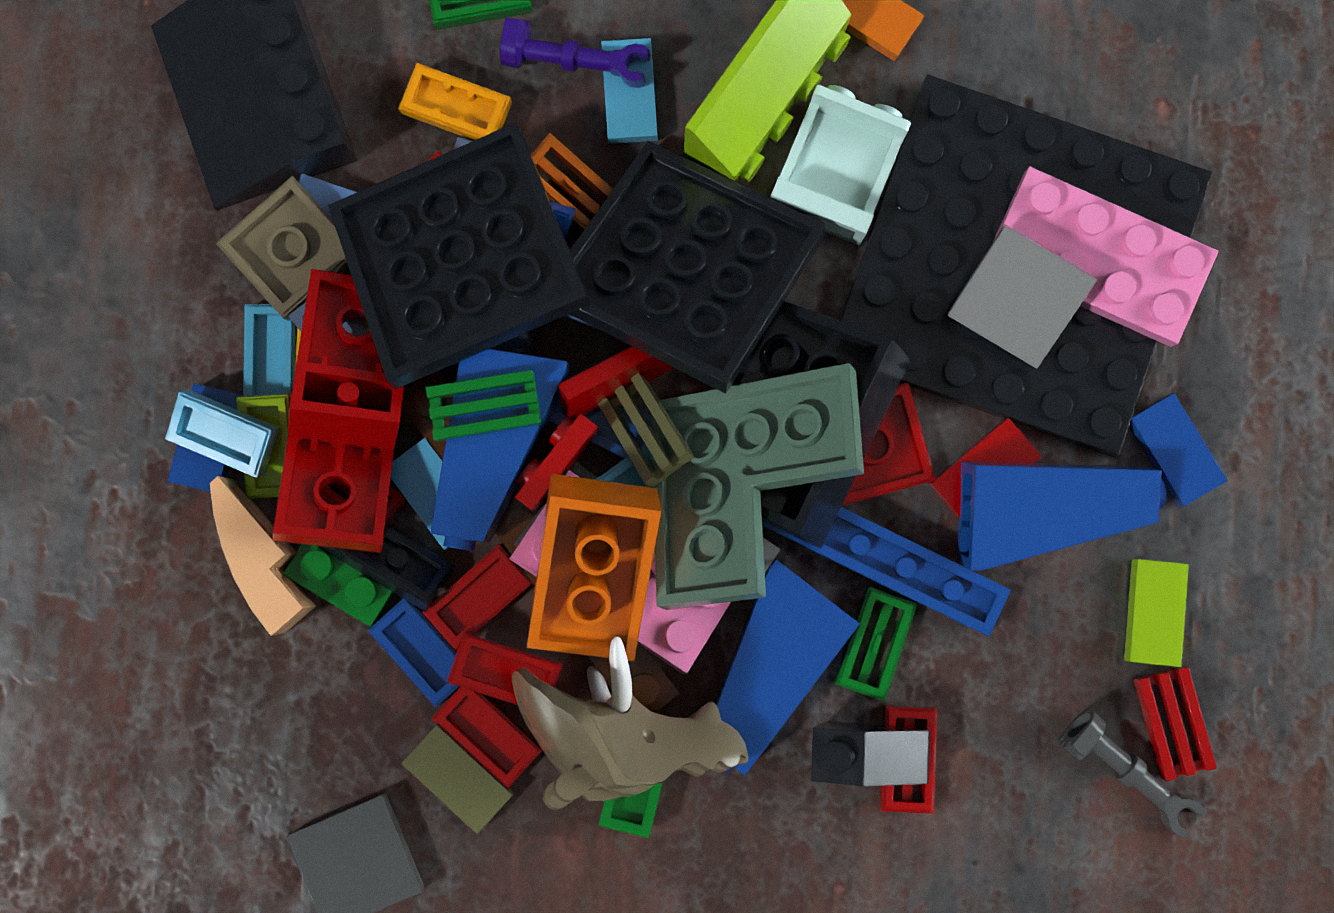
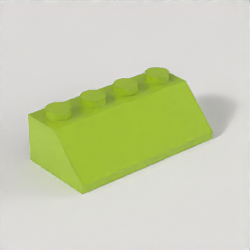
(764, 84)

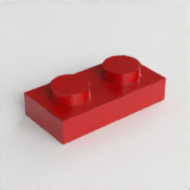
(569, 443)

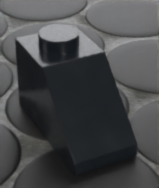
(869, 754)

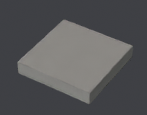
(1021, 296)

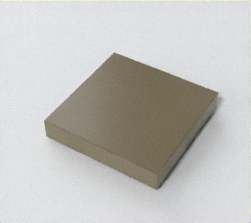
(282, 244)

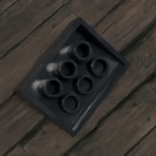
(252, 95)
(809, 341)

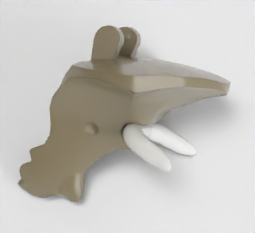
(614, 742)

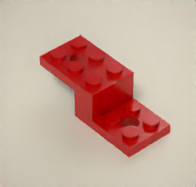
(338, 427)

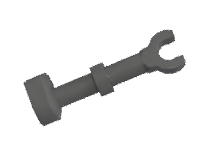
(1088, 735)

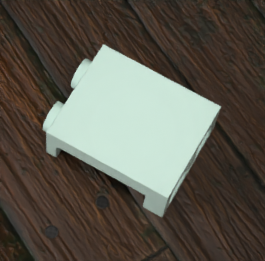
(841, 161)

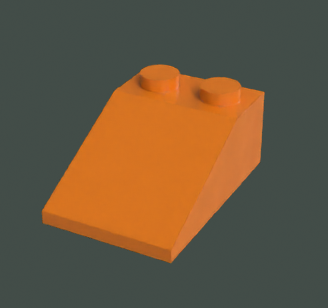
(593, 566)

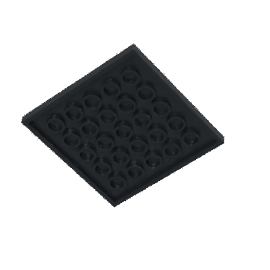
(941, 219)

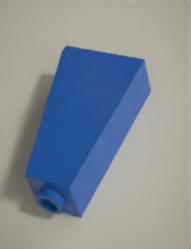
(483, 469)
(1042, 507)
(779, 658)

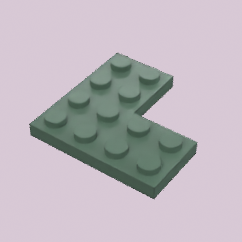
(745, 443)

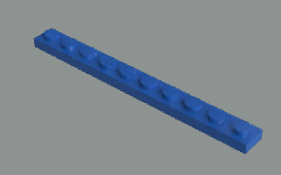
(873, 553)

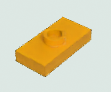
(453, 103)

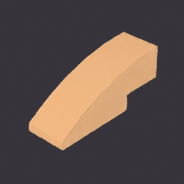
(257, 559)

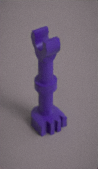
(518, 46)

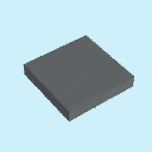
(356, 859)

